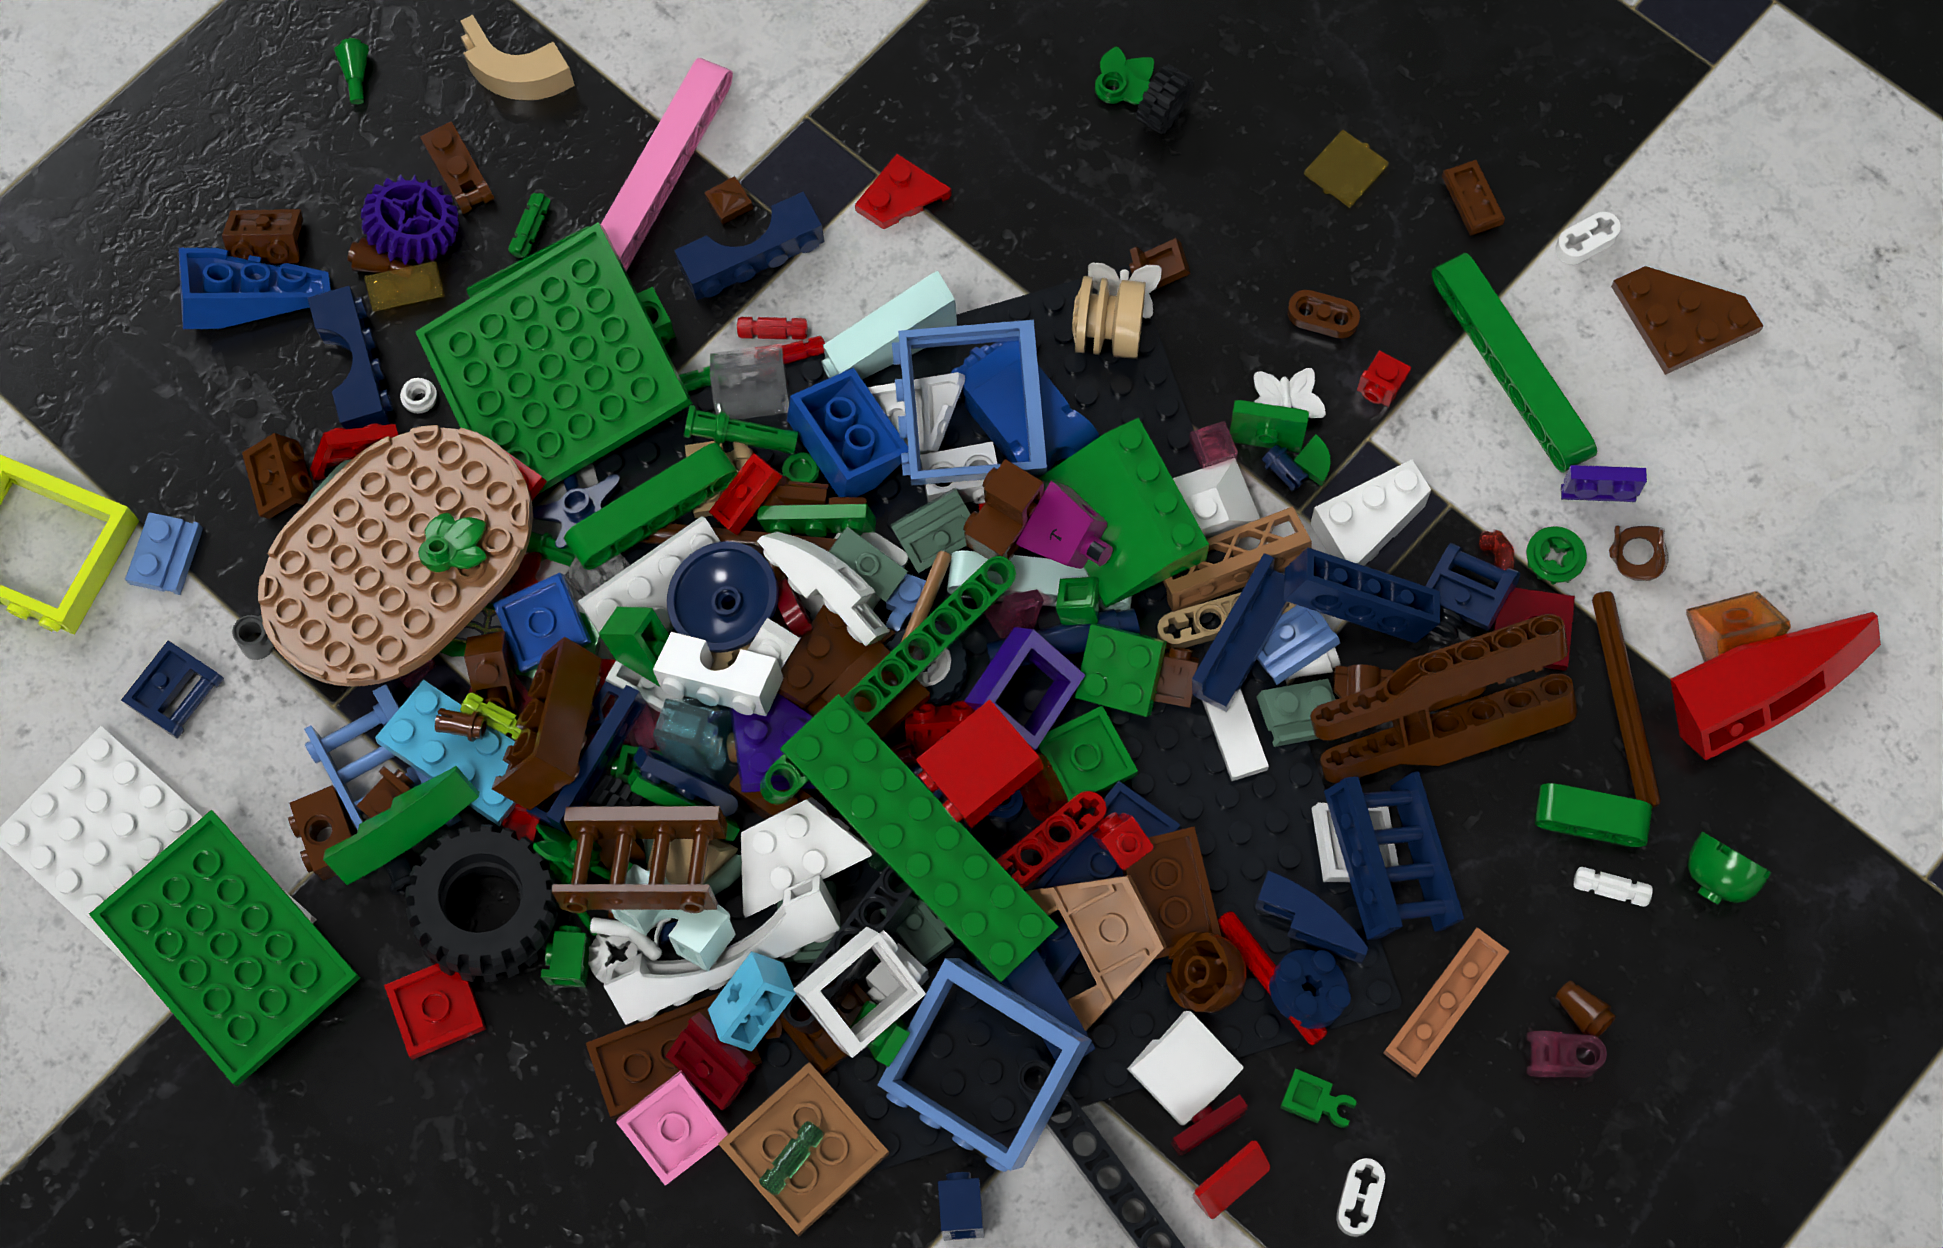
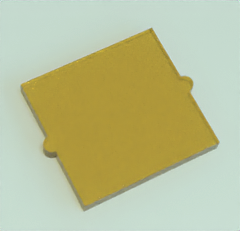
(1346, 168)

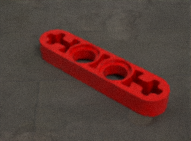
(1048, 848)

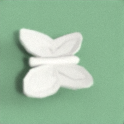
(1150, 274)
(1290, 393)

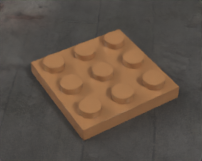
(832, 1167)

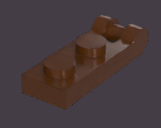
(456, 167)

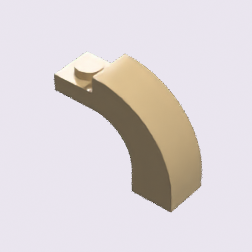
(515, 76)

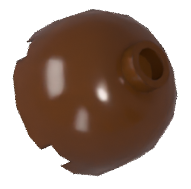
(1206, 972)

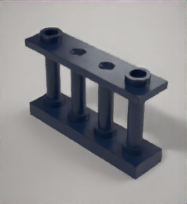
(1365, 863)

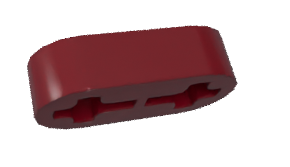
(793, 609)

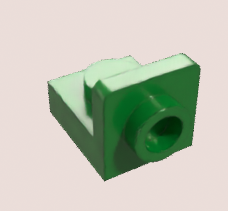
(889, 1042)

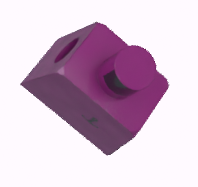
(1066, 529)

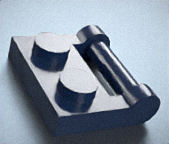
(1466, 597)
(163, 682)

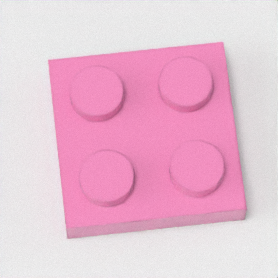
(672, 1127)

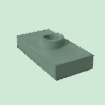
(868, 562)

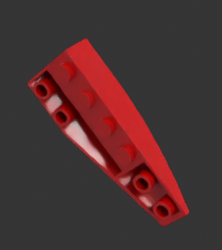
(1767, 682)

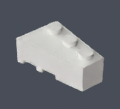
(1371, 514)

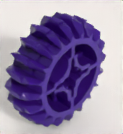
(409, 213)

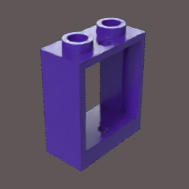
(1017, 646)

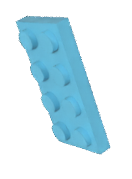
(414, 740)

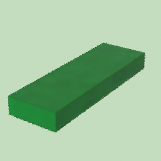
(666, 796)

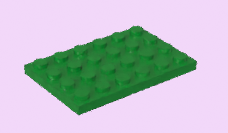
(224, 947)

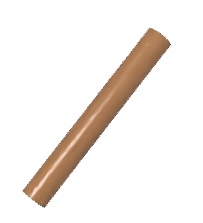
(928, 593)

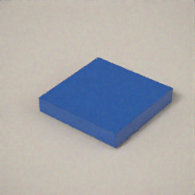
(539, 619)

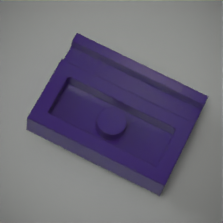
(1603, 483)

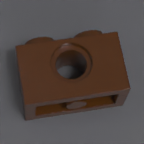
(312, 815)

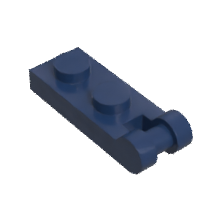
(686, 780)

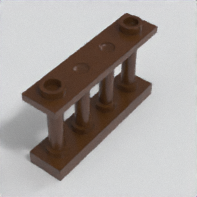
(626, 826)

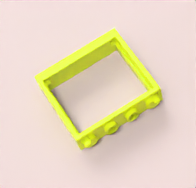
(99, 562)

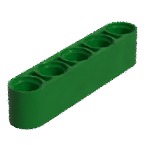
(650, 506)

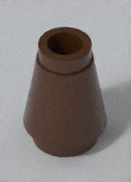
(1585, 1009)

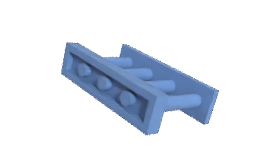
(320, 748)

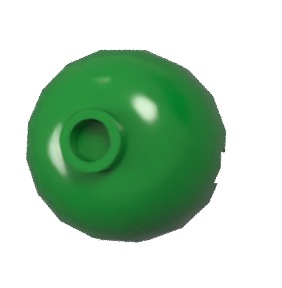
(1724, 871)

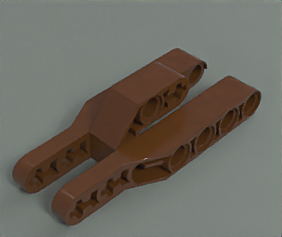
(1444, 680)

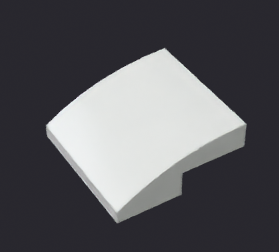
(1185, 1068)

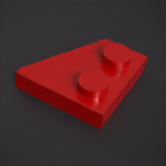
(900, 193)
(345, 444)

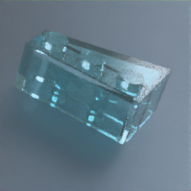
(693, 734)

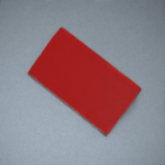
(1232, 1180)

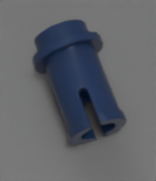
(1284, 467)

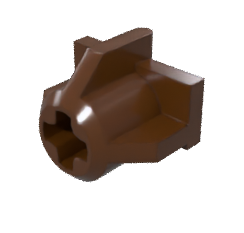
(1357, 678)

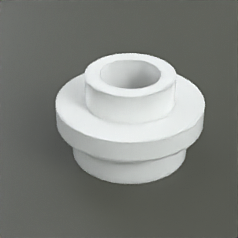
(414, 387)

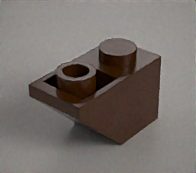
(491, 669)

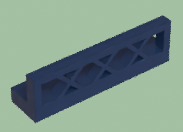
(1241, 637)
(600, 752)

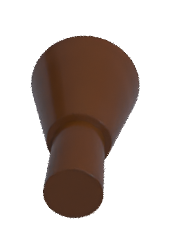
(366, 259)

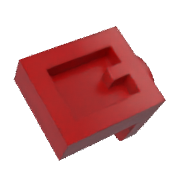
(1383, 379)

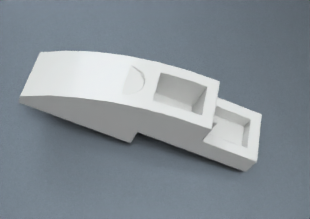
(819, 572)

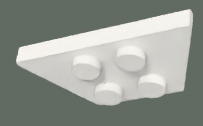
(934, 406)
(793, 849)

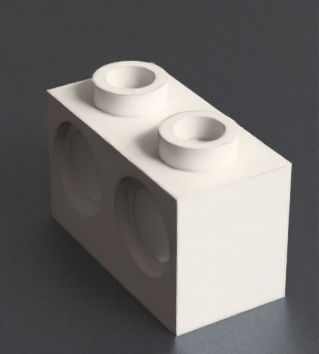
(959, 457)

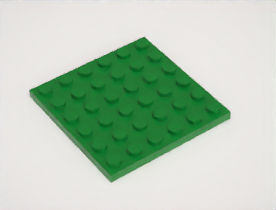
(556, 360)

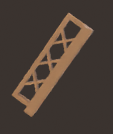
(1235, 571)

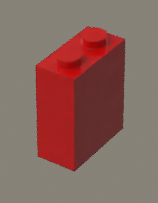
(978, 764)

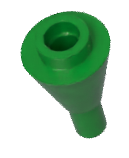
(352, 59)

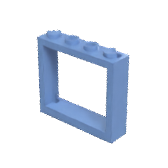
(964, 335)
(1019, 1009)

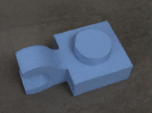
(903, 602)

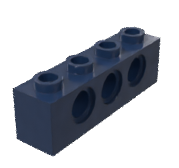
(1361, 595)

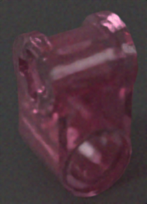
(1555, 1054)

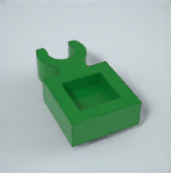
(1310, 1098)

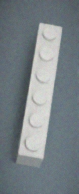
(646, 986)

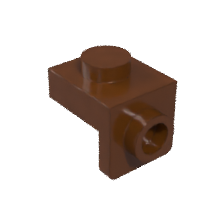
(1168, 256)

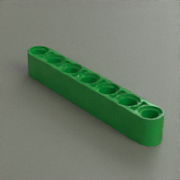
(1514, 362)

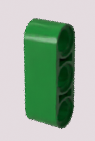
(1593, 815)

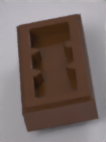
(1473, 197)

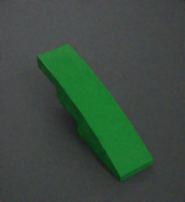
(405, 824)

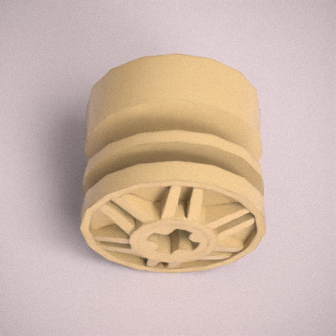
(1109, 317)

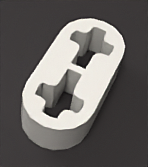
(1584, 232)
(1351, 1194)

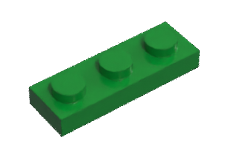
(817, 519)

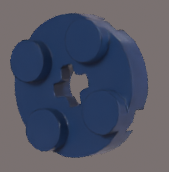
(1322, 972)

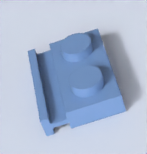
(164, 553)
(1296, 642)

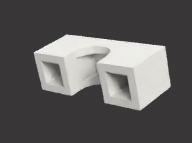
(745, 686)

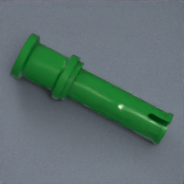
(722, 429)

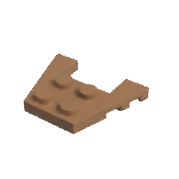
(1111, 933)

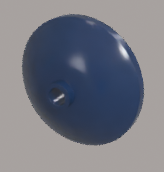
(711, 580)

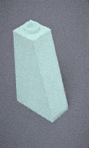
(869, 342)

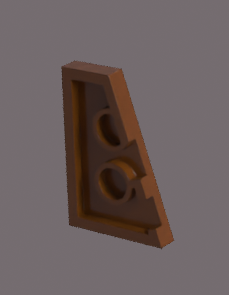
(821, 658)

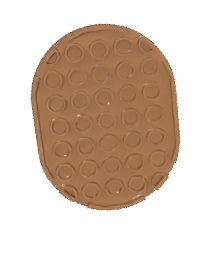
(346, 570)

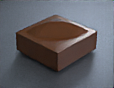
(728, 200)

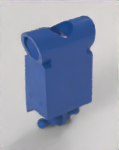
(997, 404)

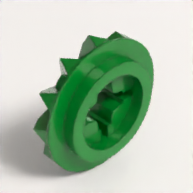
(1560, 540)

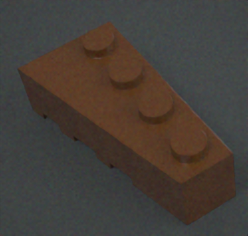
(551, 725)

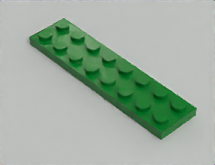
(918, 838)

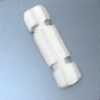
(1613, 886)

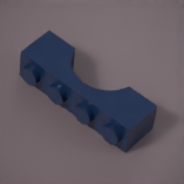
(713, 266)
(340, 322)

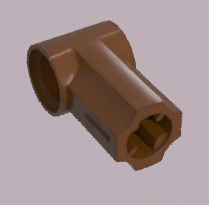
(797, 493)

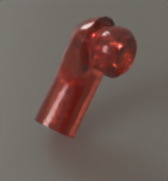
(1500, 547)

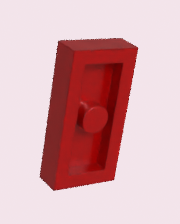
(745, 493)

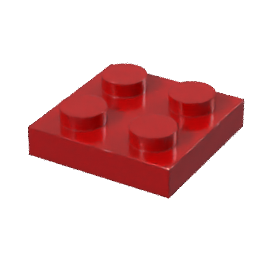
(433, 1010)

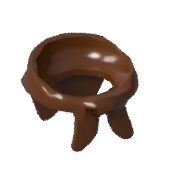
(1648, 570)

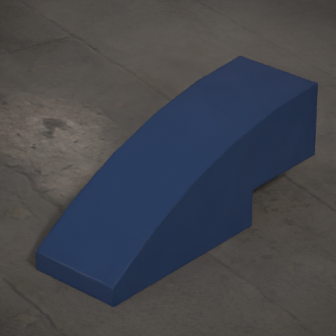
(1311, 918)

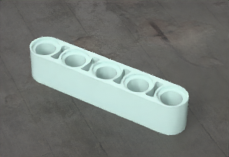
(1031, 574)

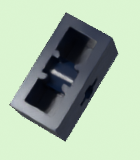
(960, 1207)

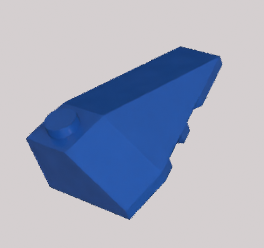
(232, 290)

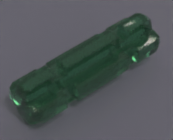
(791, 1158)

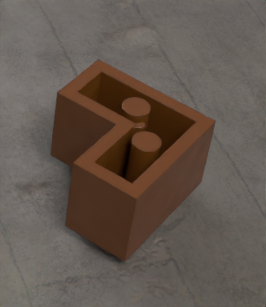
(1008, 505)

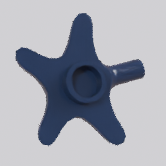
(576, 504)

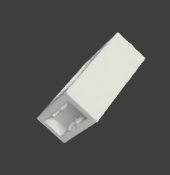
(884, 1014)

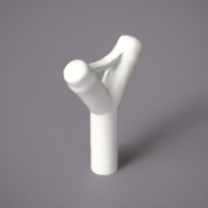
(617, 928)

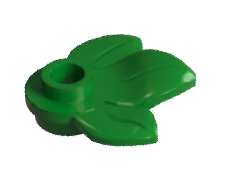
(1128, 76)
(452, 543)
(561, 847)

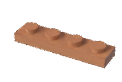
(1446, 1002)

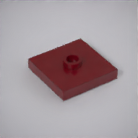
(1527, 604)

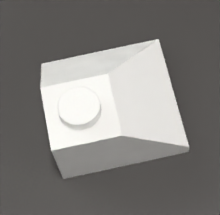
(1218, 497)

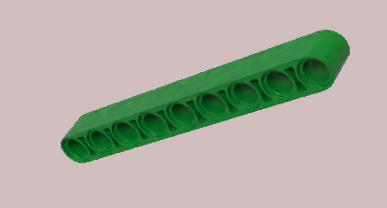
(903, 665)

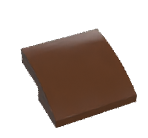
(890, 719)
(819, 1046)

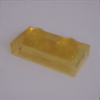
(404, 286)

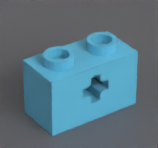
(751, 1001)

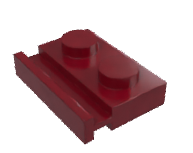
(710, 1064)

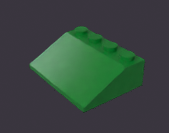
(1143, 510)

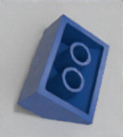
(846, 433)

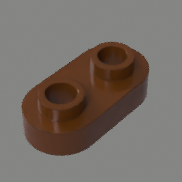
(1324, 312)

